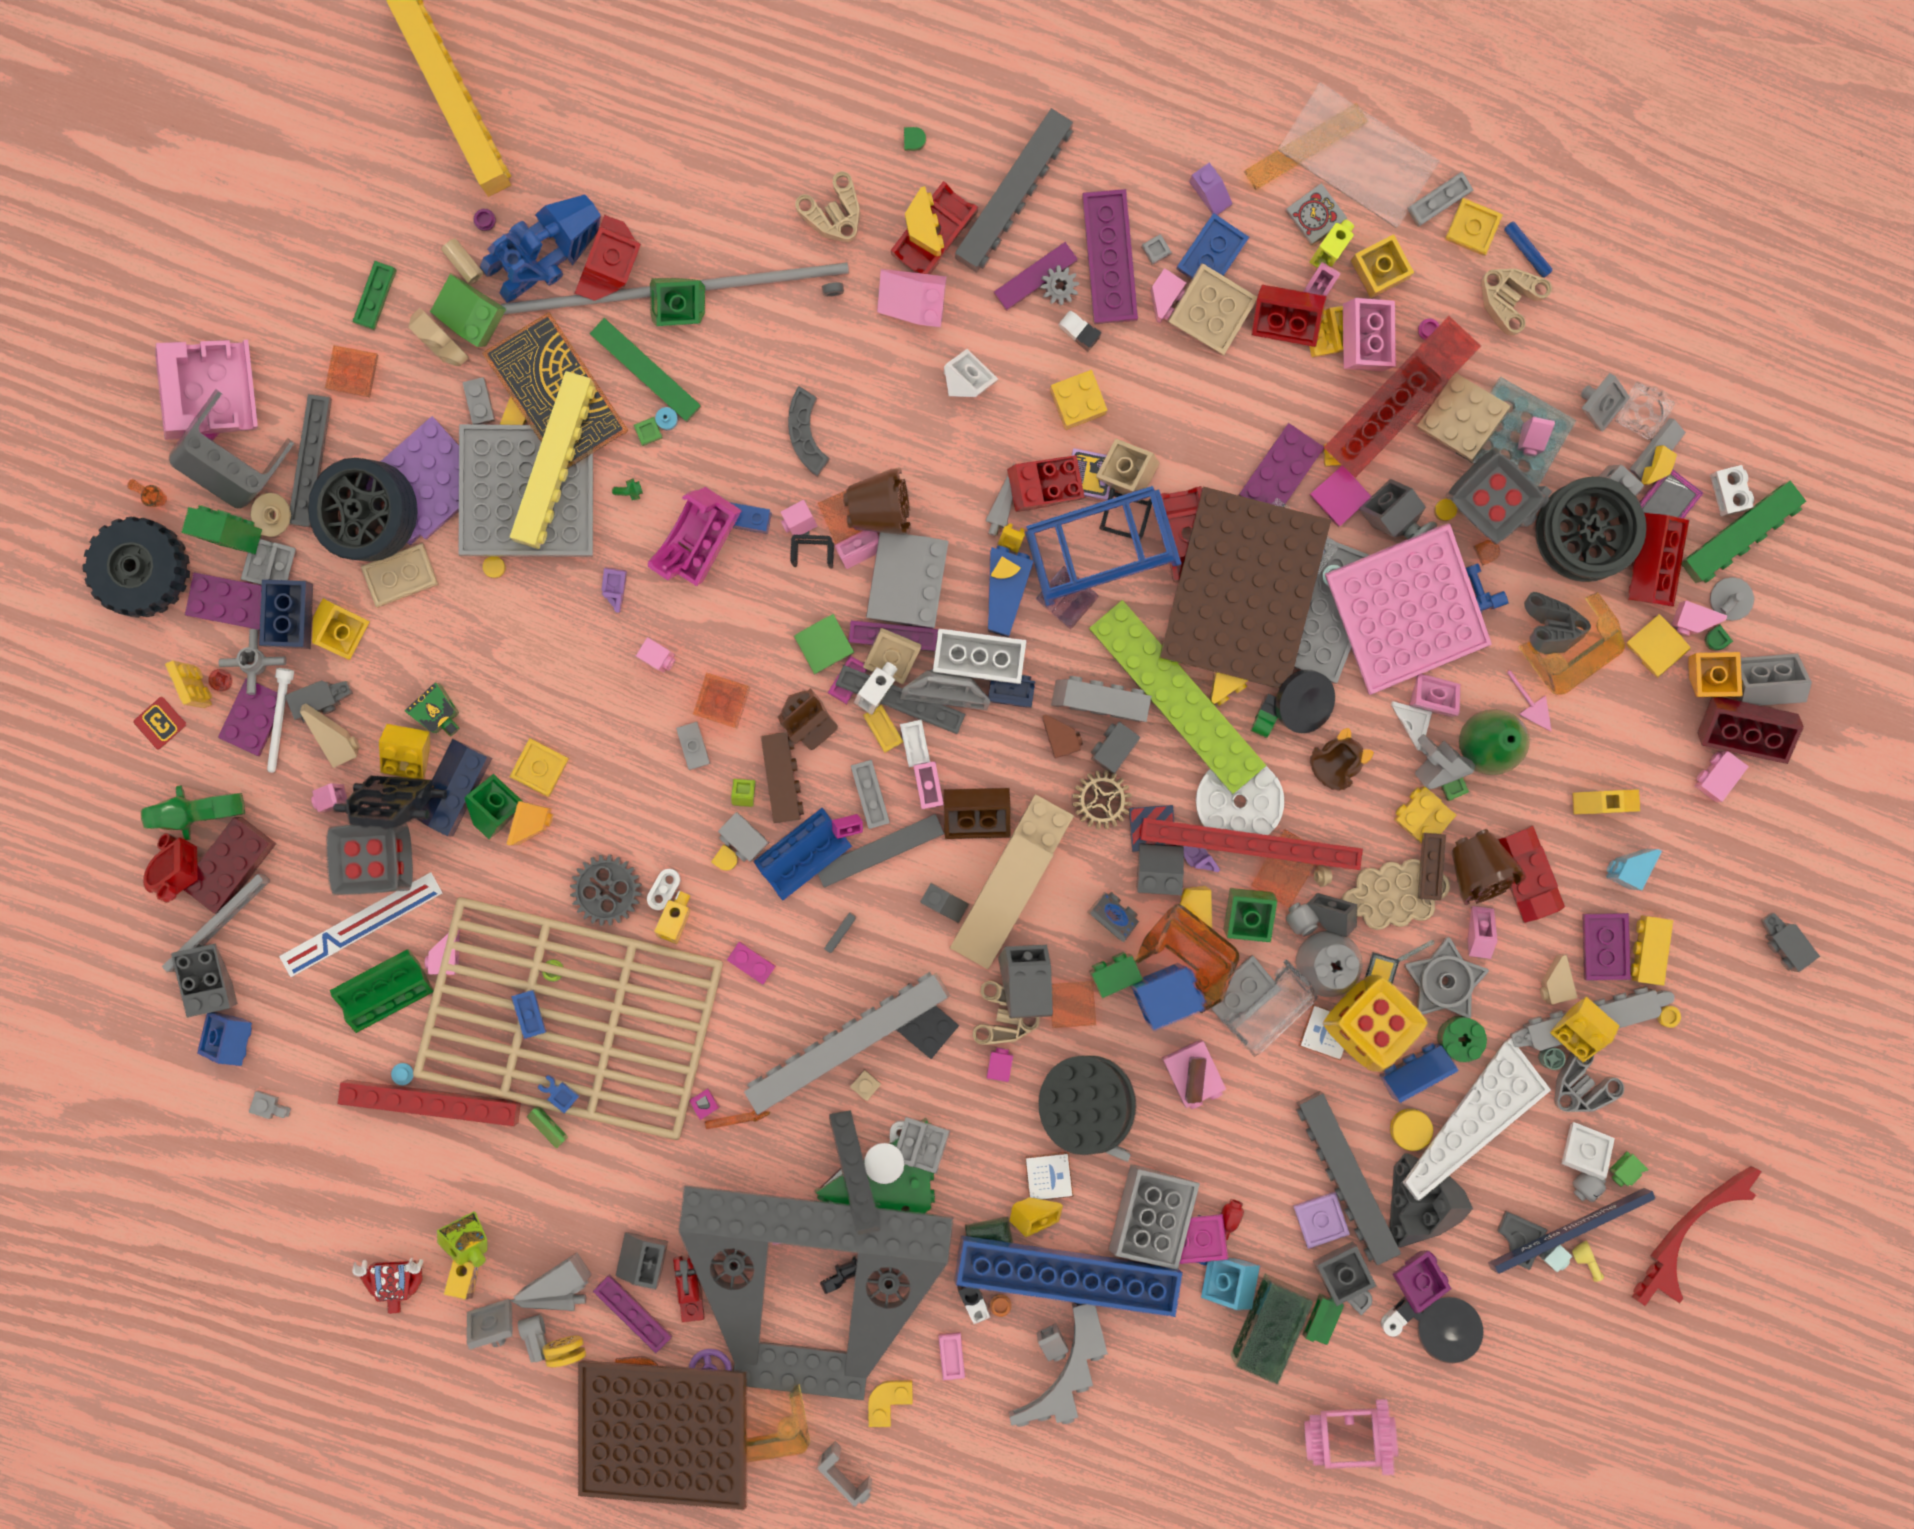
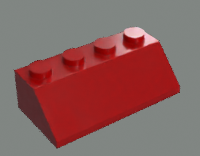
(1659, 561)

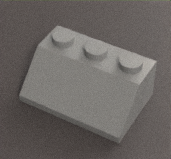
(1774, 680)

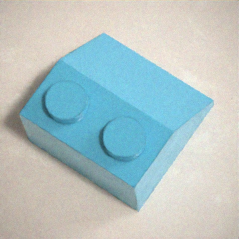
(1633, 869)
(1231, 1283)

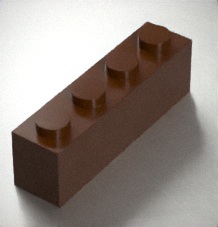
(781, 777)

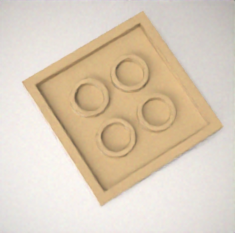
(1212, 309)
(1464, 417)

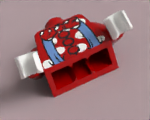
(391, 1281)

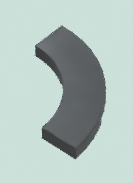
(800, 432)

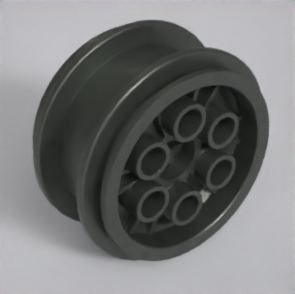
(1614, 502)

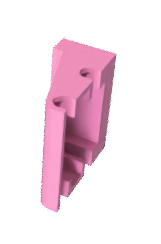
(192, 374)

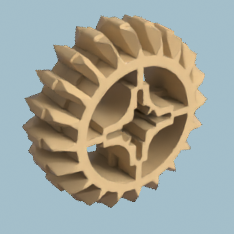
(1118, 791)

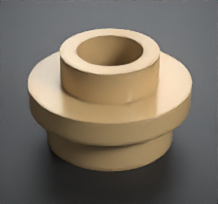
(1323, 875)

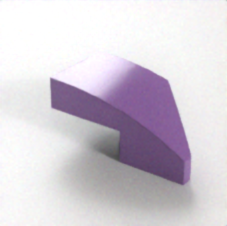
(614, 586)
(1199, 859)

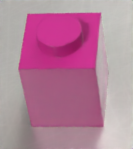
(1000, 1064)

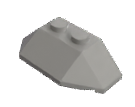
(946, 690)

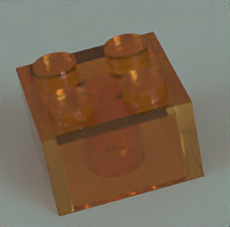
(721, 700)

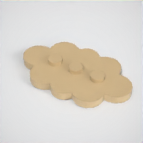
(1391, 895)

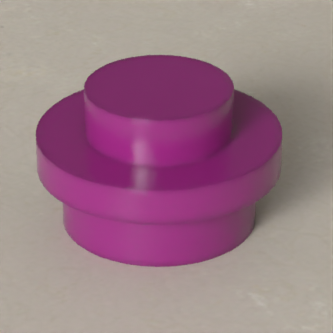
(484, 219)

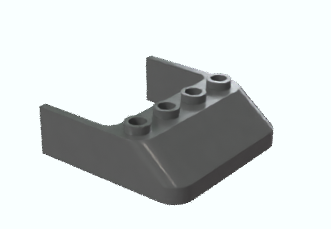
(216, 467)

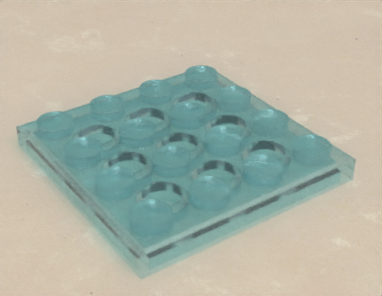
(1526, 402)

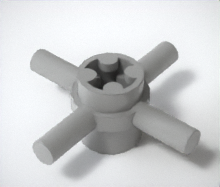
(247, 655)

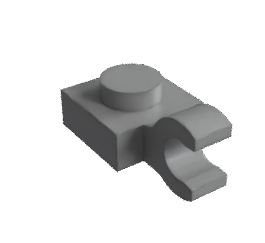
(266, 1105)

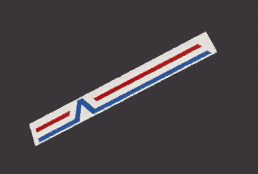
(360, 925)

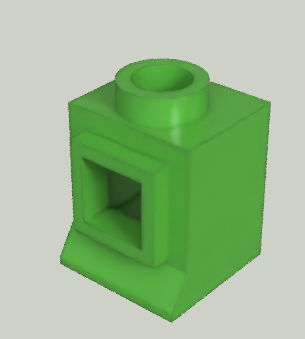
(1627, 1170)

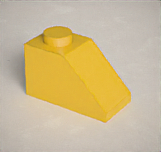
(1034, 1215)

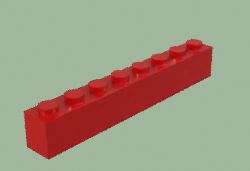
(429, 1102)

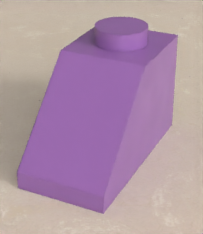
(1211, 189)

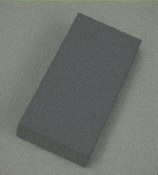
(841, 931)

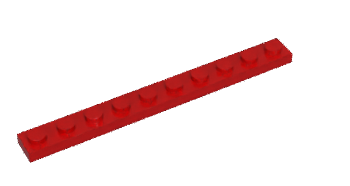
(1251, 844)

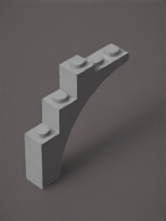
(1058, 1398)

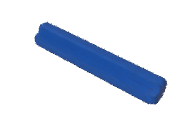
(1528, 249)

